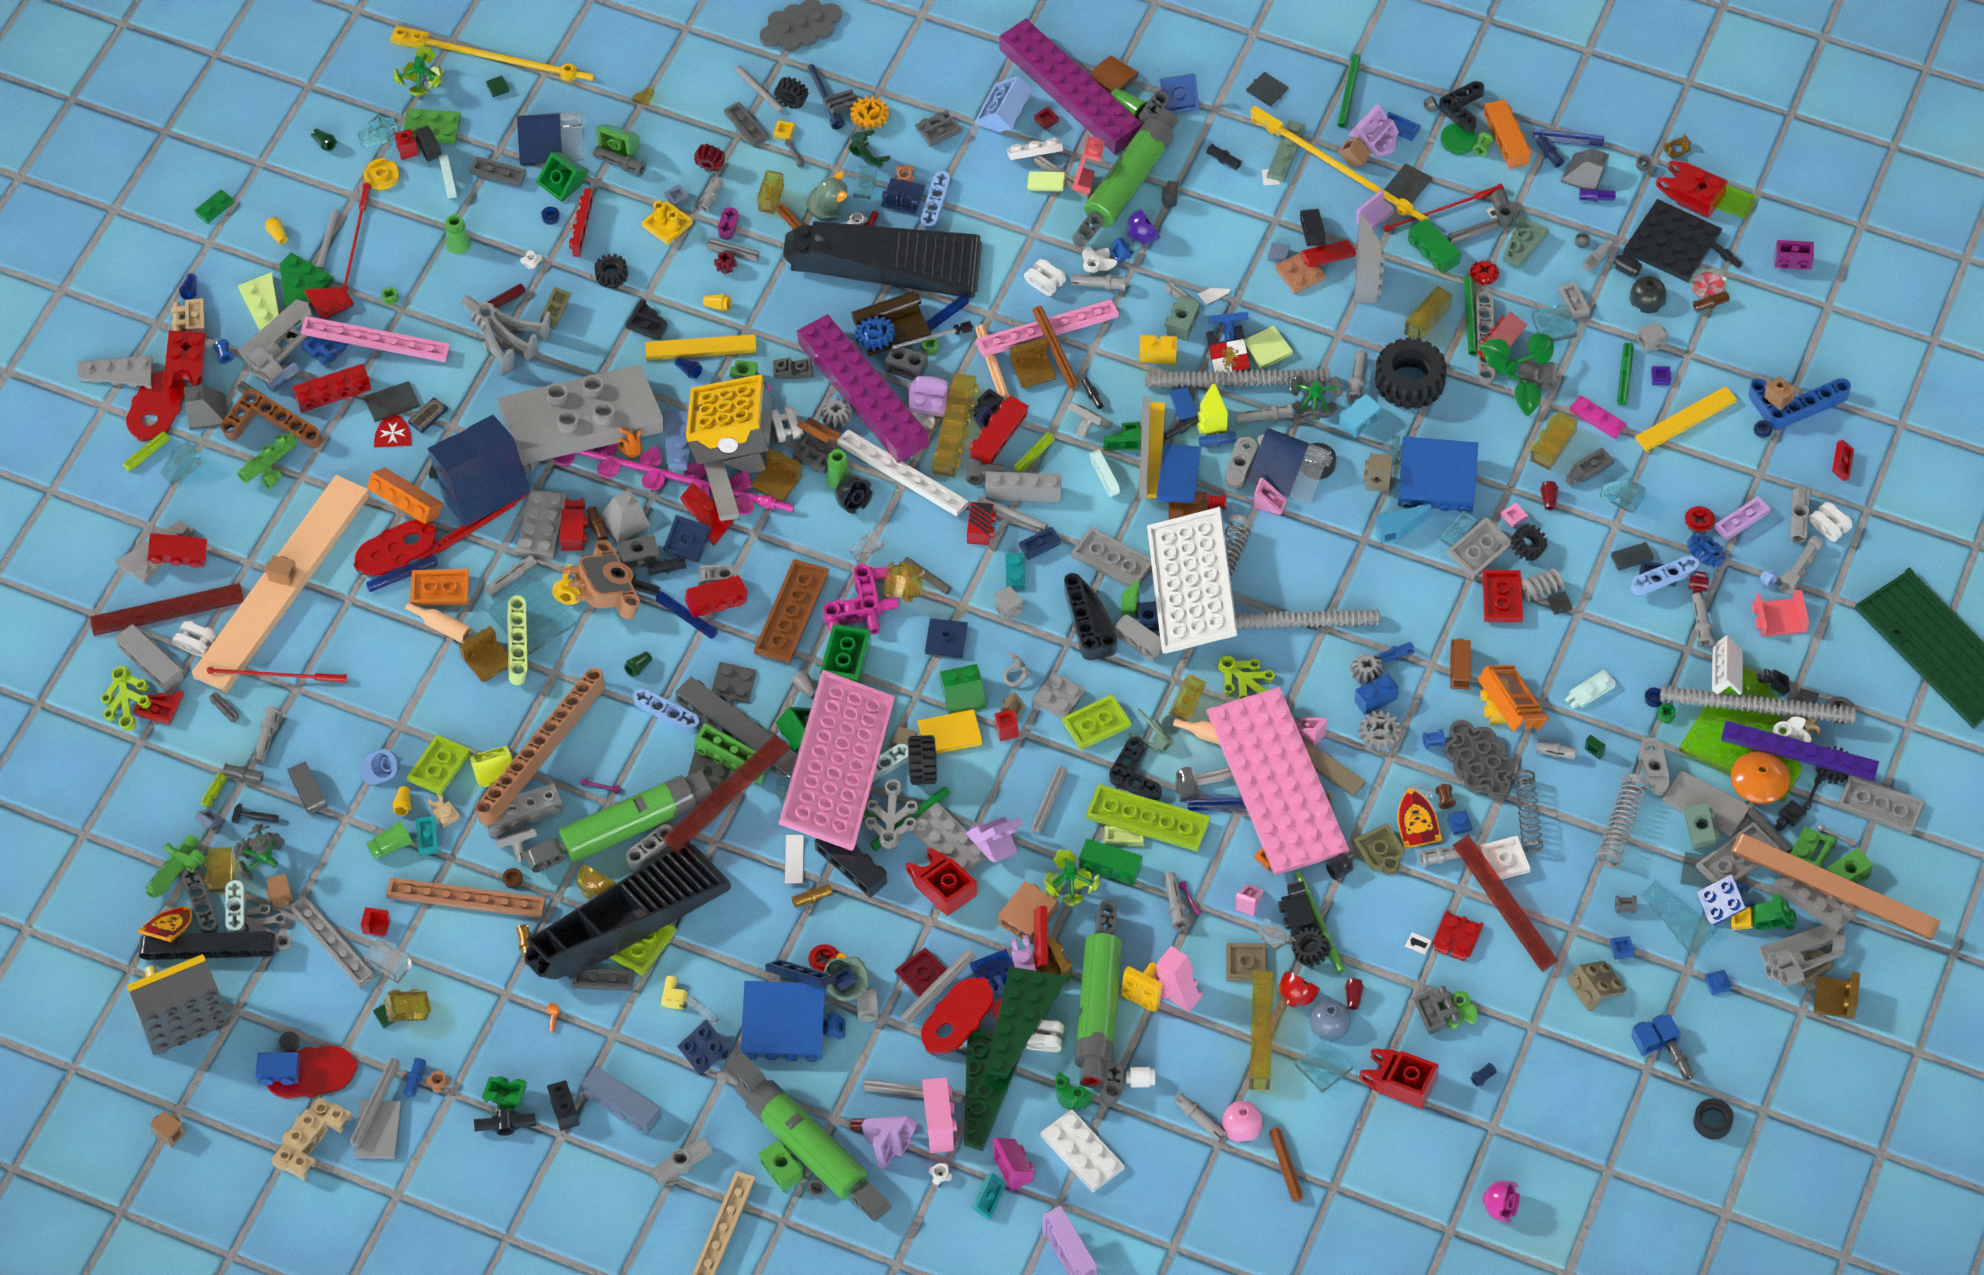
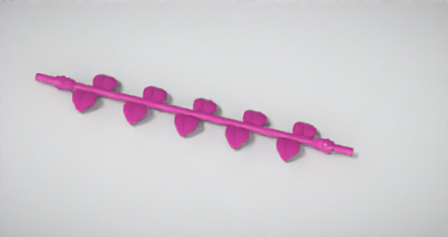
(655, 477)

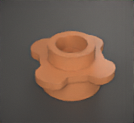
(905, 169)
(434, 1077)

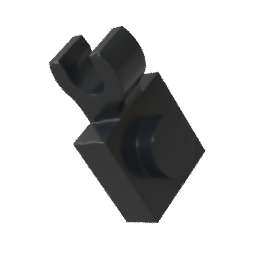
(988, 398)
(1777, 680)
(1790, 814)

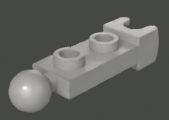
(1791, 578)

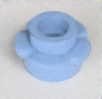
(1768, 578)

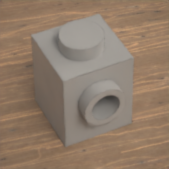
(1651, 337)
(1008, 603)

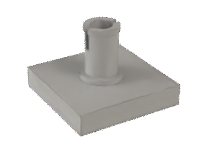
(1089, 418)
(516, 840)

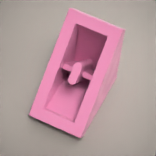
(1268, 498)
(1312, 729)
(1248, 899)

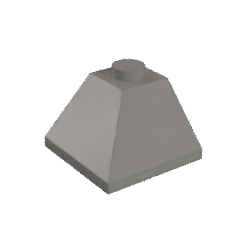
(624, 517)

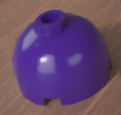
(1141, 228)

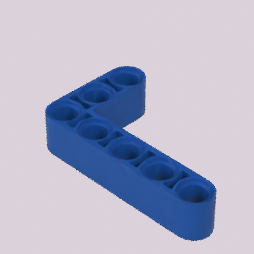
(1802, 405)

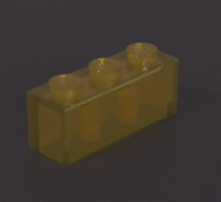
(1428, 313)
(1553, 440)

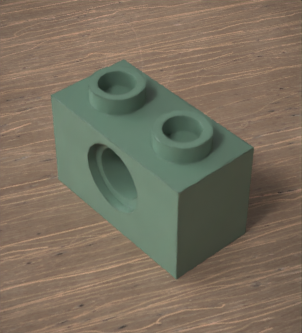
(1183, 318)
(1701, 814)

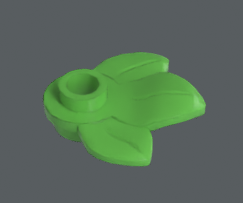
(1466, 1010)

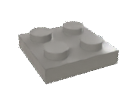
(1058, 696)

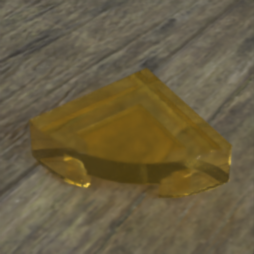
(643, 97)

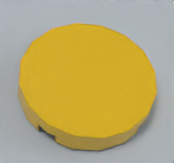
(381, 174)

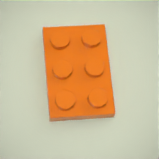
(439, 587)

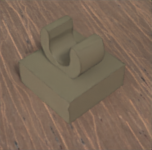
(1013, 702)

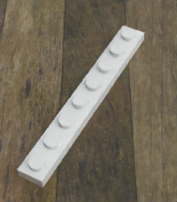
(902, 473)

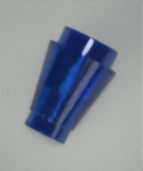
(189, 287)
(689, 367)

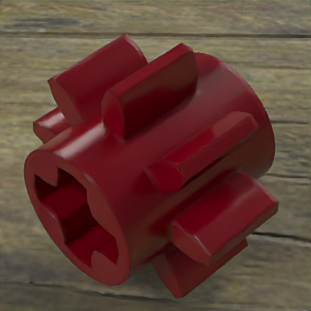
(725, 262)
(1698, 582)

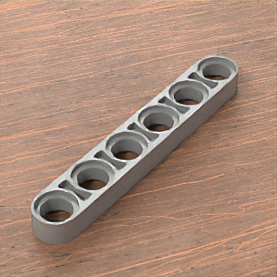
(1481, 323)

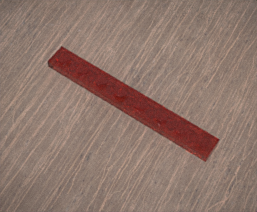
(167, 609)
(726, 793)
(1505, 903)

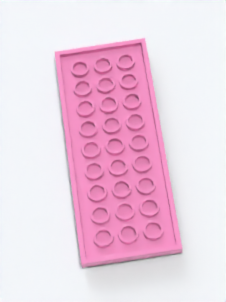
(837, 760)
(1277, 781)

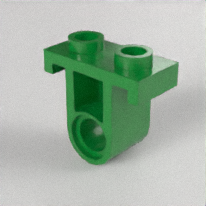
(1773, 914)

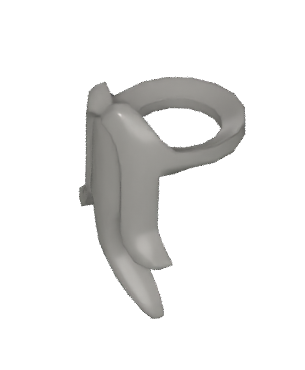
(1018, 664)

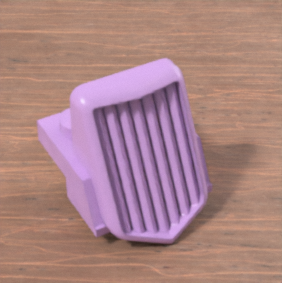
(1376, 132)
(928, 395)
(995, 838)
(888, 1136)

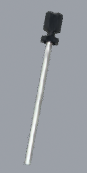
(964, 327)

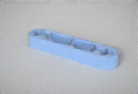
(935, 201)
(1663, 573)
(668, 707)

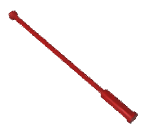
(1479, 195)
(362, 206)
(318, 676)

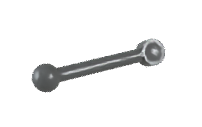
(788, 142)

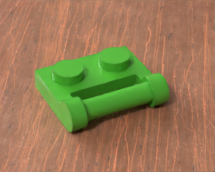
(1807, 844)

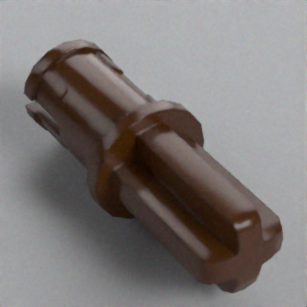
(1711, 301)
(596, 523)

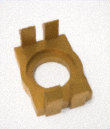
(1680, 142)

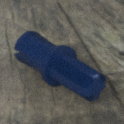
(1550, 152)

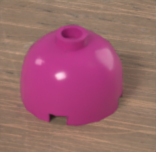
(1501, 1200)

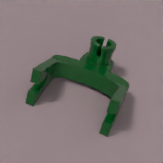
(859, 148)

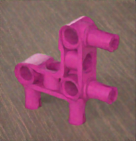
(856, 609)

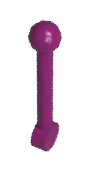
(616, 789)
(1183, 886)

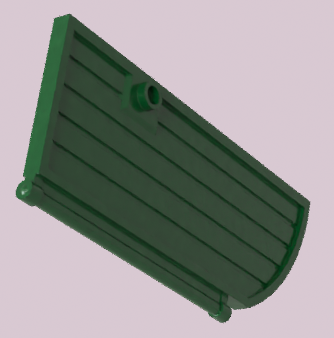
(1931, 641)

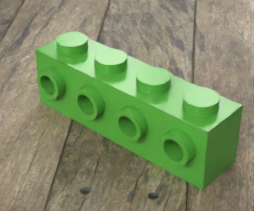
(724, 749)

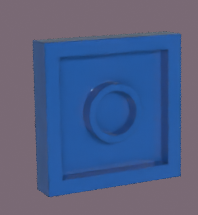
(1181, 93)
(1228, 322)

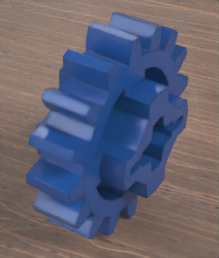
(875, 333)
(1706, 550)

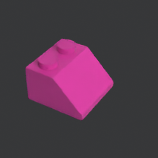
(1012, 1162)

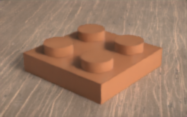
(1298, 274)

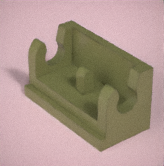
(556, 306)

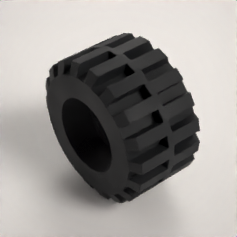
(922, 759)

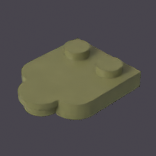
(1380, 849)

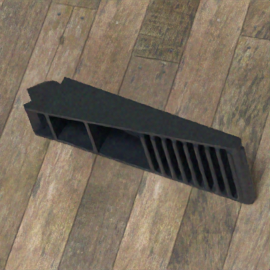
(888, 256)
(626, 913)

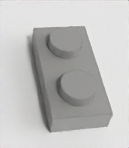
(1574, 299)

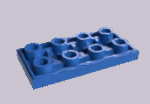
(1179, 473)

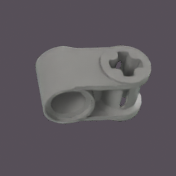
(714, 573)

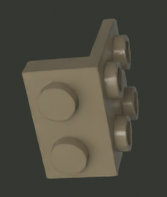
(1595, 982)

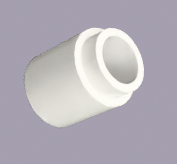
(1140, 1077)

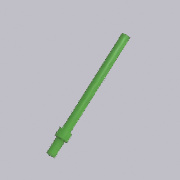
(1334, 954)

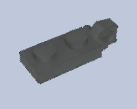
(1589, 467)

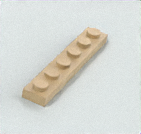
(724, 1224)

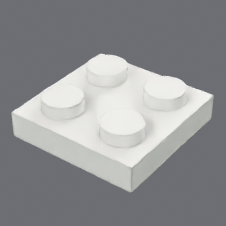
(1506, 857)

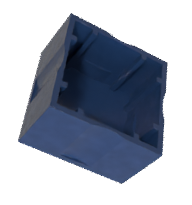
(479, 470)

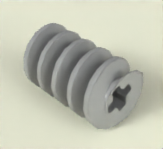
(1540, 583)

